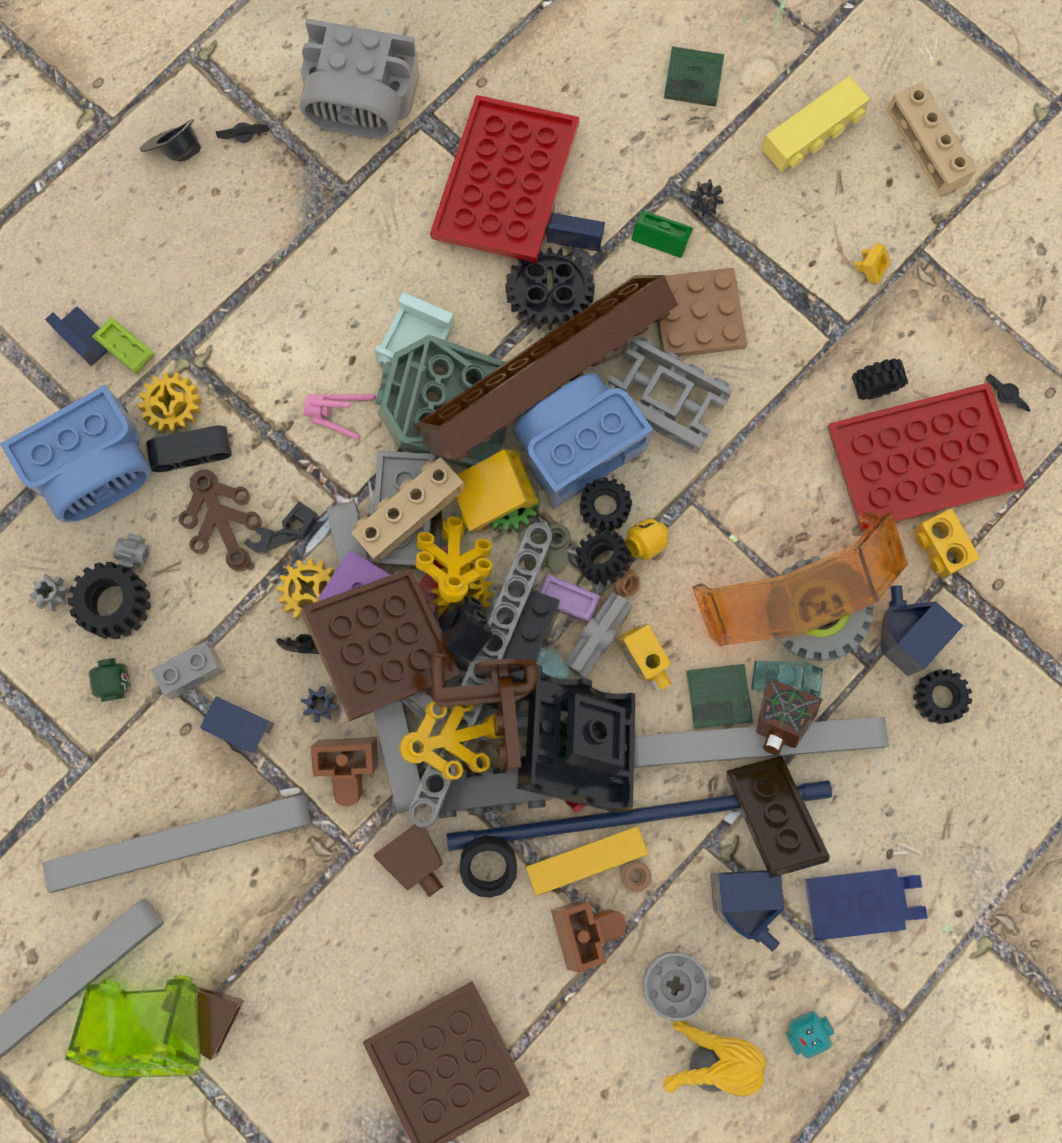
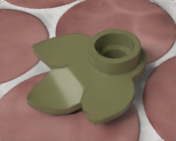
(557, 555)

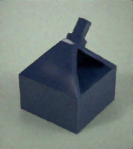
(915, 632)
(748, 903)

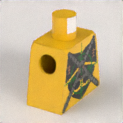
(637, 646)

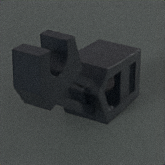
(272, 540)

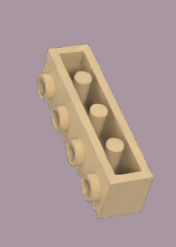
(931, 139)
(408, 509)

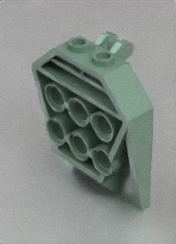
(405, 390)

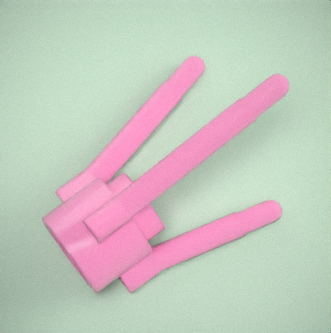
(321, 404)

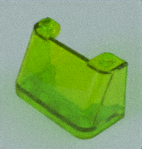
(138, 1031)

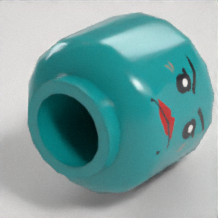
(810, 1034)

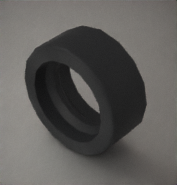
(485, 888)

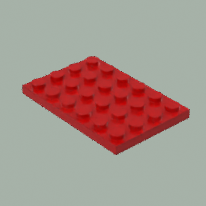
(505, 178)
(926, 455)

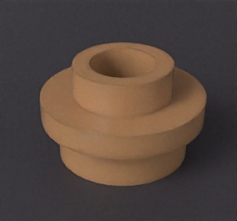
(628, 584)
(645, 876)

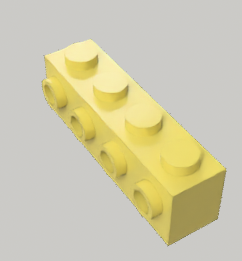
(815, 124)

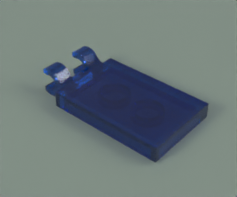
(861, 903)

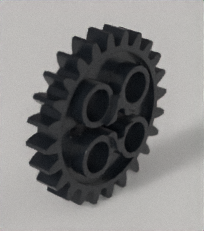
(524, 288)

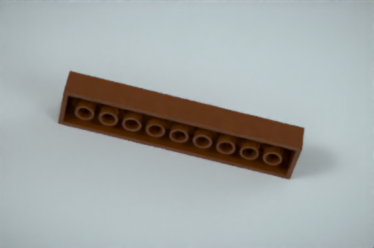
(546, 366)

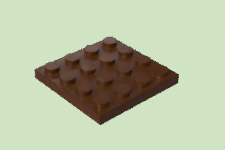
(378, 642)
(446, 1067)

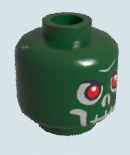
(109, 680)

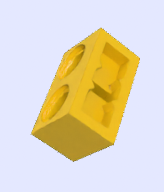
(953, 540)

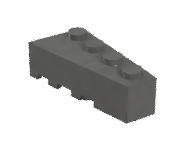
(484, 790)

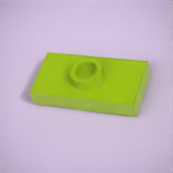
(123, 345)

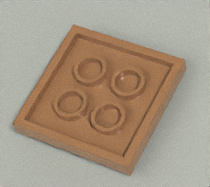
(706, 314)

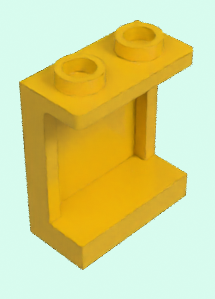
(494, 490)

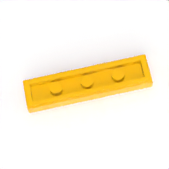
(586, 860)

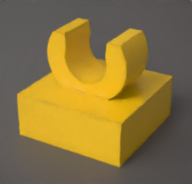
(875, 263)

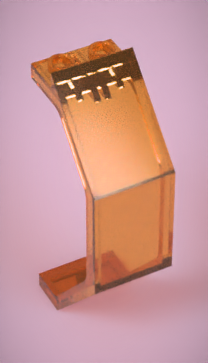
(808, 595)

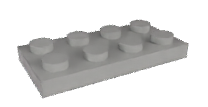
(391, 472)

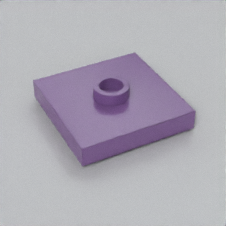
(350, 574)

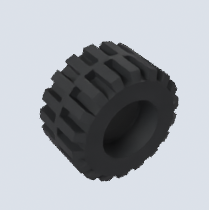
(88, 591)

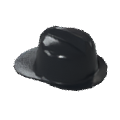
(176, 143)

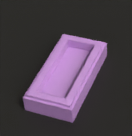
(573, 599)

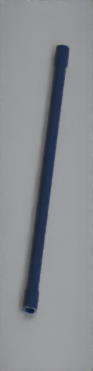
(460, 839)

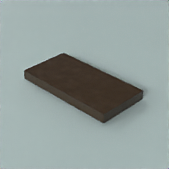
(777, 817)

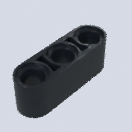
(188, 448)

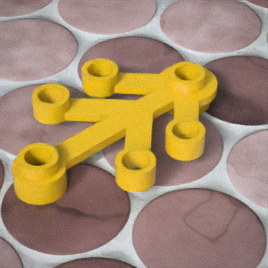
(452, 585)
(448, 739)

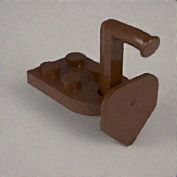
(499, 691)

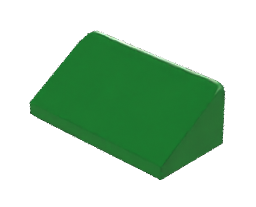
(661, 234)

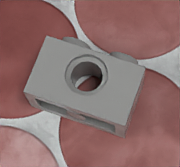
(188, 670)

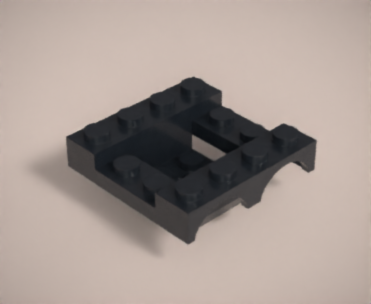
(594, 769)

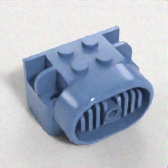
(581, 436)
(81, 456)

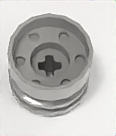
(686, 1001)

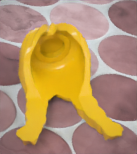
(737, 1071)

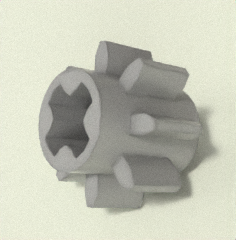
(131, 551)
(44, 587)

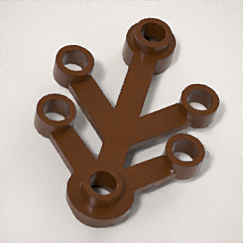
(218, 515)

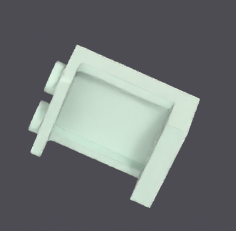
(413, 322)

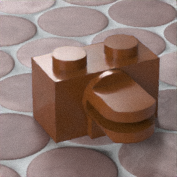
(345, 763)
(584, 932)

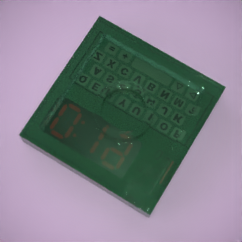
(694, 76)
(719, 696)

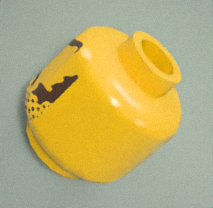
(647, 539)

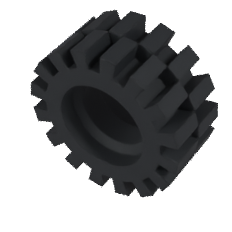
(880, 379)
(611, 489)
(597, 545)
(957, 688)

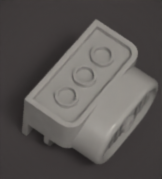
(357, 79)

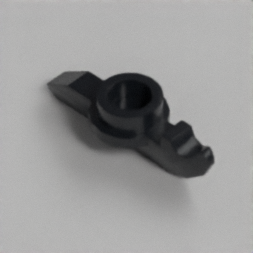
(242, 132)
(1008, 392)
(303, 644)

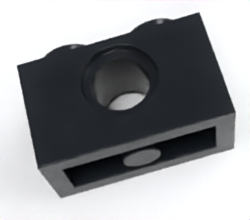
(465, 627)

